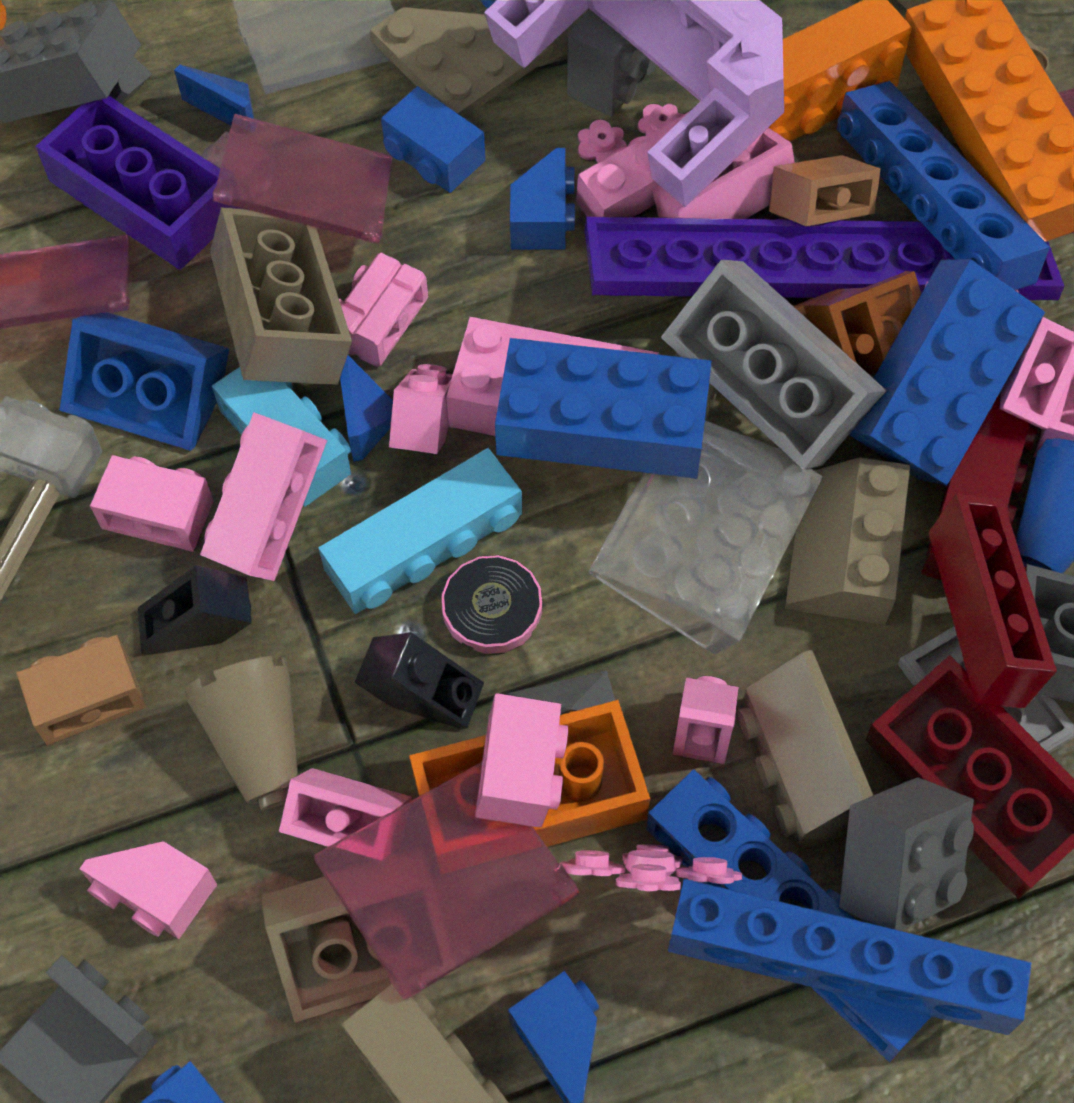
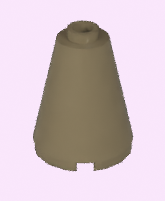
(251, 726)

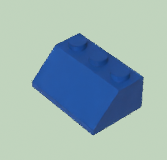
(141, 378)

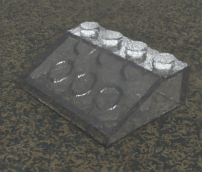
(711, 543)

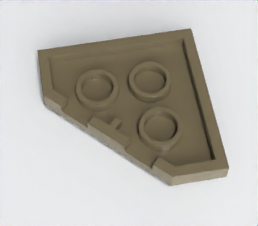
(450, 56)

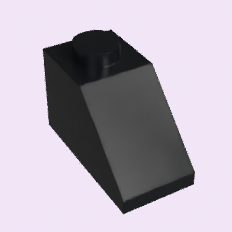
(194, 611)

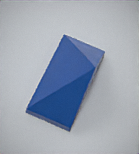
(214, 93)
(366, 409)

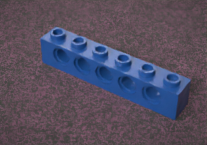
(940, 185)
(705, 802)
(851, 957)

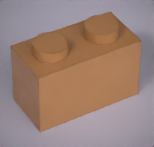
(824, 190)
(80, 689)

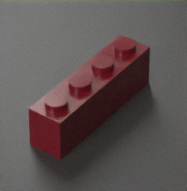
(989, 467)
(991, 602)

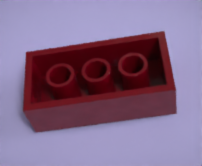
(983, 753)

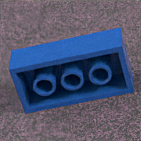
(947, 369)
(602, 408)

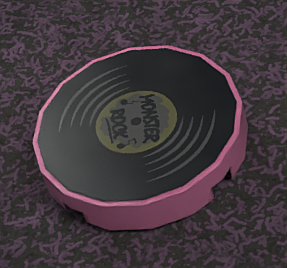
(492, 604)

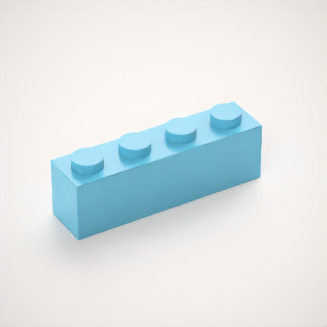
(422, 531)

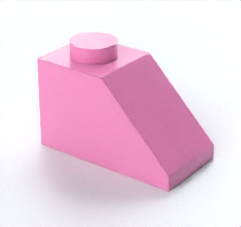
(1040, 375)
(706, 719)

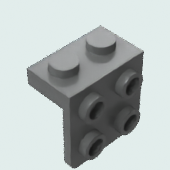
(78, 1039)

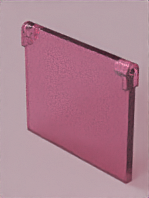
(304, 179)
(64, 281)
(441, 884)

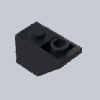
(419, 680)

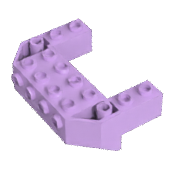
(713, 48)

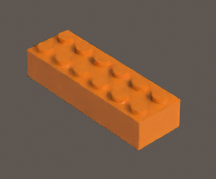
(998, 106)

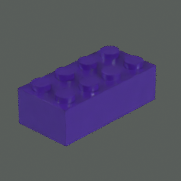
(135, 178)

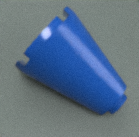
(1047, 518)

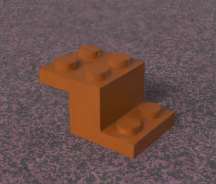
(865, 319)

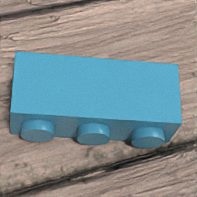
(276, 400)

